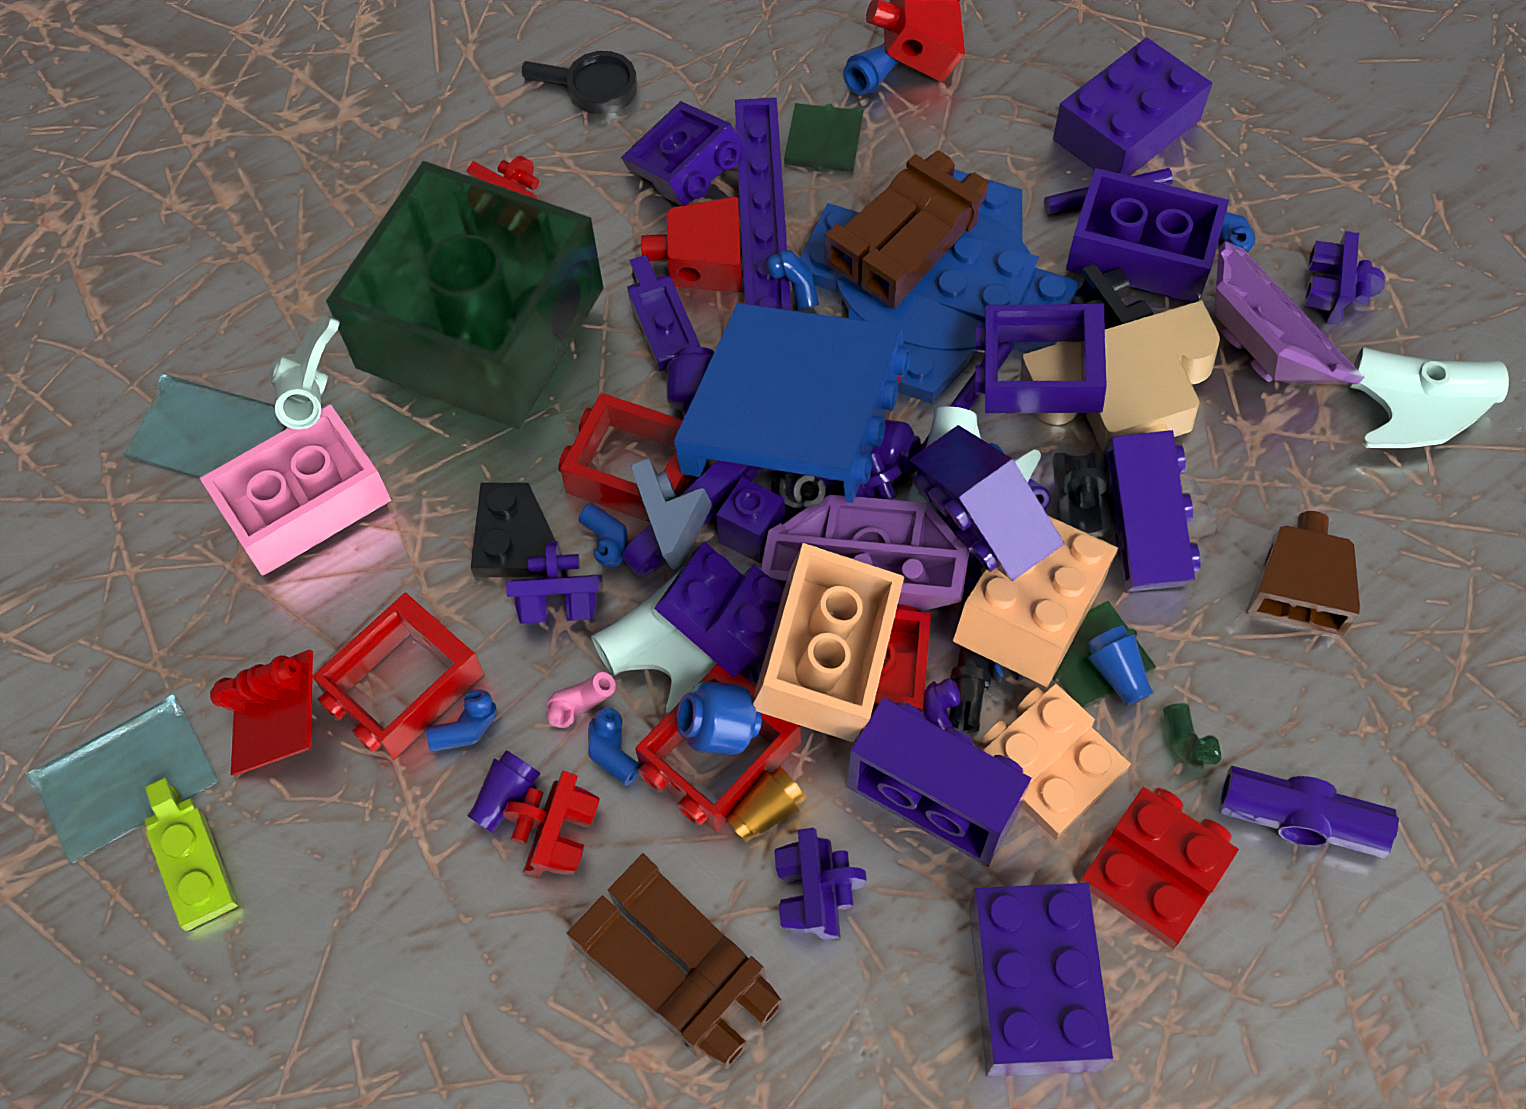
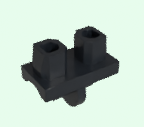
(1109, 289)
(1083, 493)

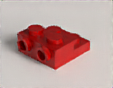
(905, 659)
(1160, 865)

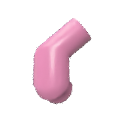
(578, 699)

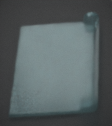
(200, 427)
(101, 785)

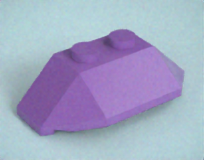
(1273, 326)
(882, 533)

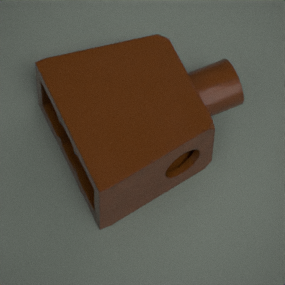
(1308, 578)

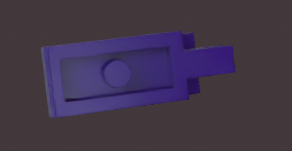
(659, 313)

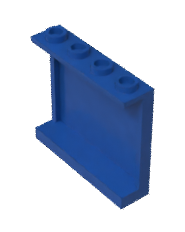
(795, 395)

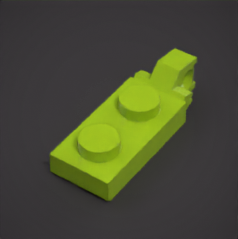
(187, 857)

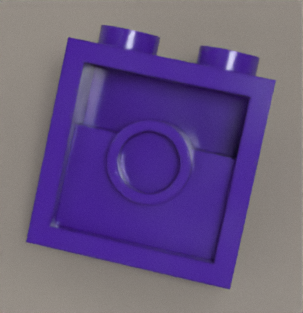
(684, 153)
(723, 609)

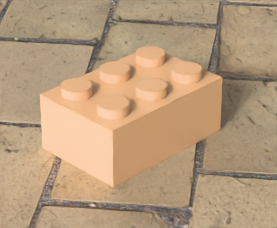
(1037, 615)
(828, 643)

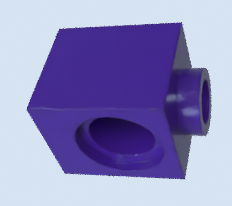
(747, 518)

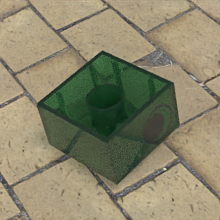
(469, 293)

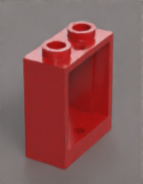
(605, 488)
(370, 647)
(658, 744)

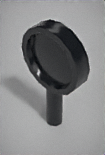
(595, 82)

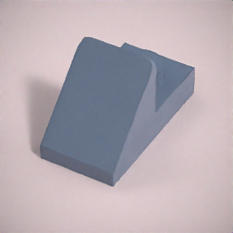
(673, 518)

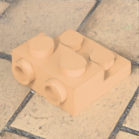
(1062, 755)

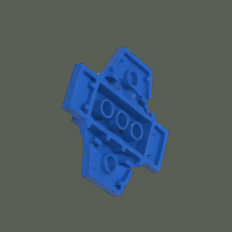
(943, 309)

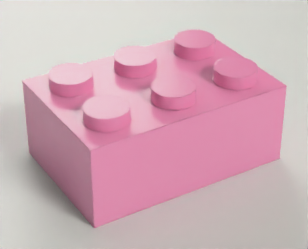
(296, 490)

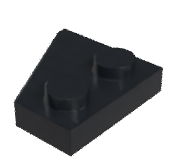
(508, 532)

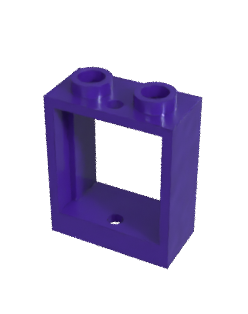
(1043, 324)

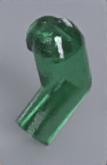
(1184, 741)

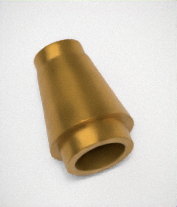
(766, 804)

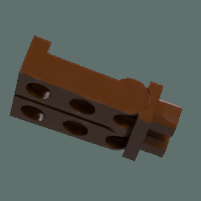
(906, 227)
(718, 972)

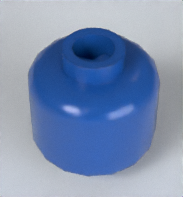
(718, 718)

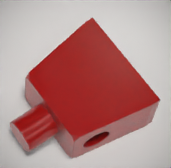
(921, 33)
(700, 246)

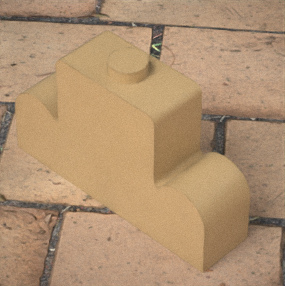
(1146, 372)

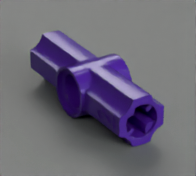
(1309, 811)

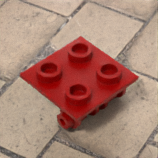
(269, 710)

